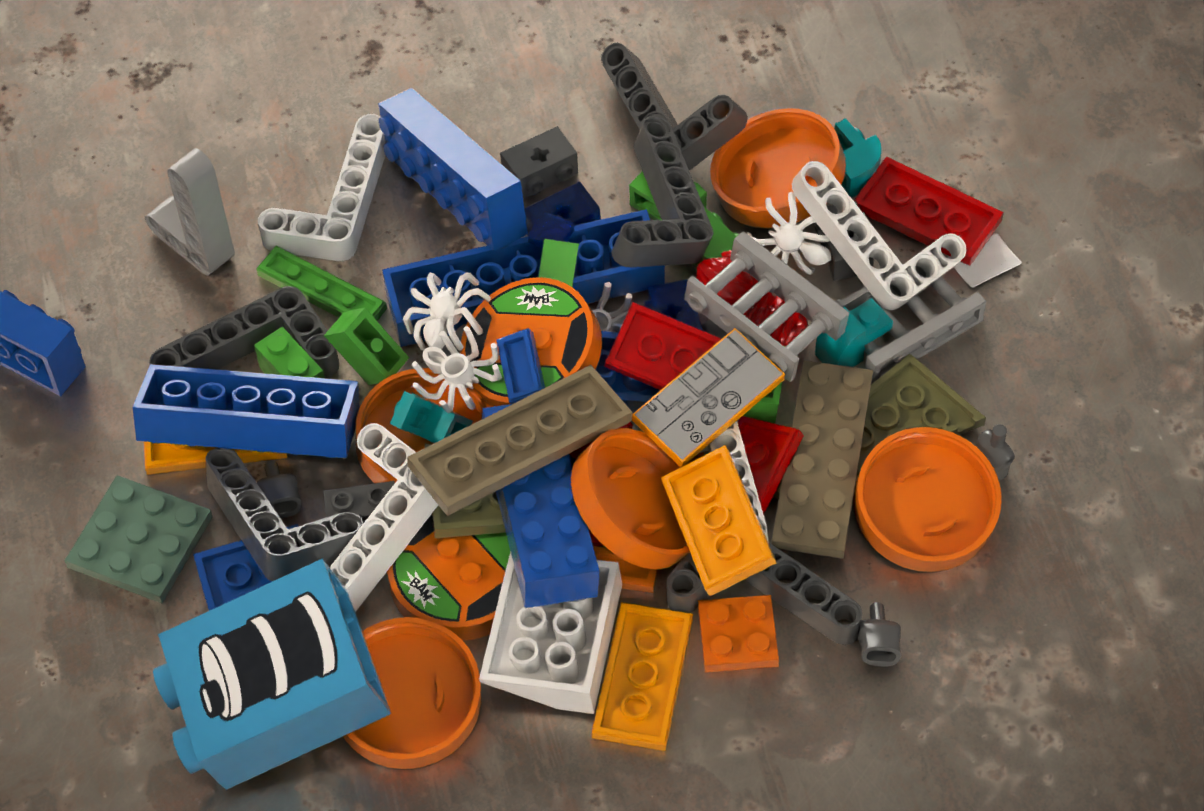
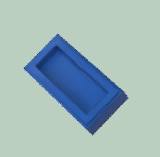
(520, 365)

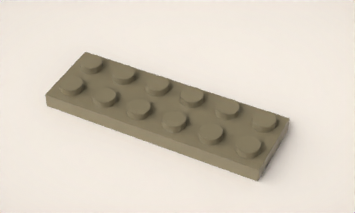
(518, 440)
(823, 471)

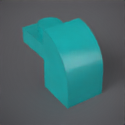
(861, 156)
(863, 326)
(426, 418)

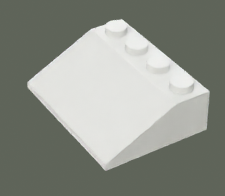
(552, 649)

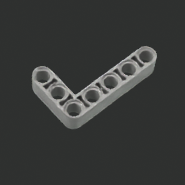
(194, 217)

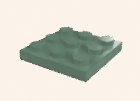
(139, 539)

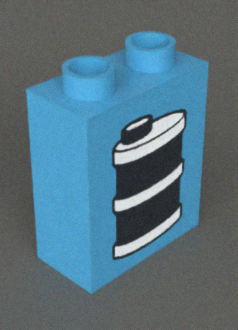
(269, 676)

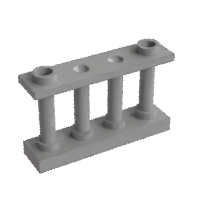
(774, 277)
(926, 337)

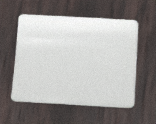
(991, 261)

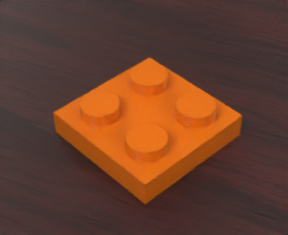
(738, 633)

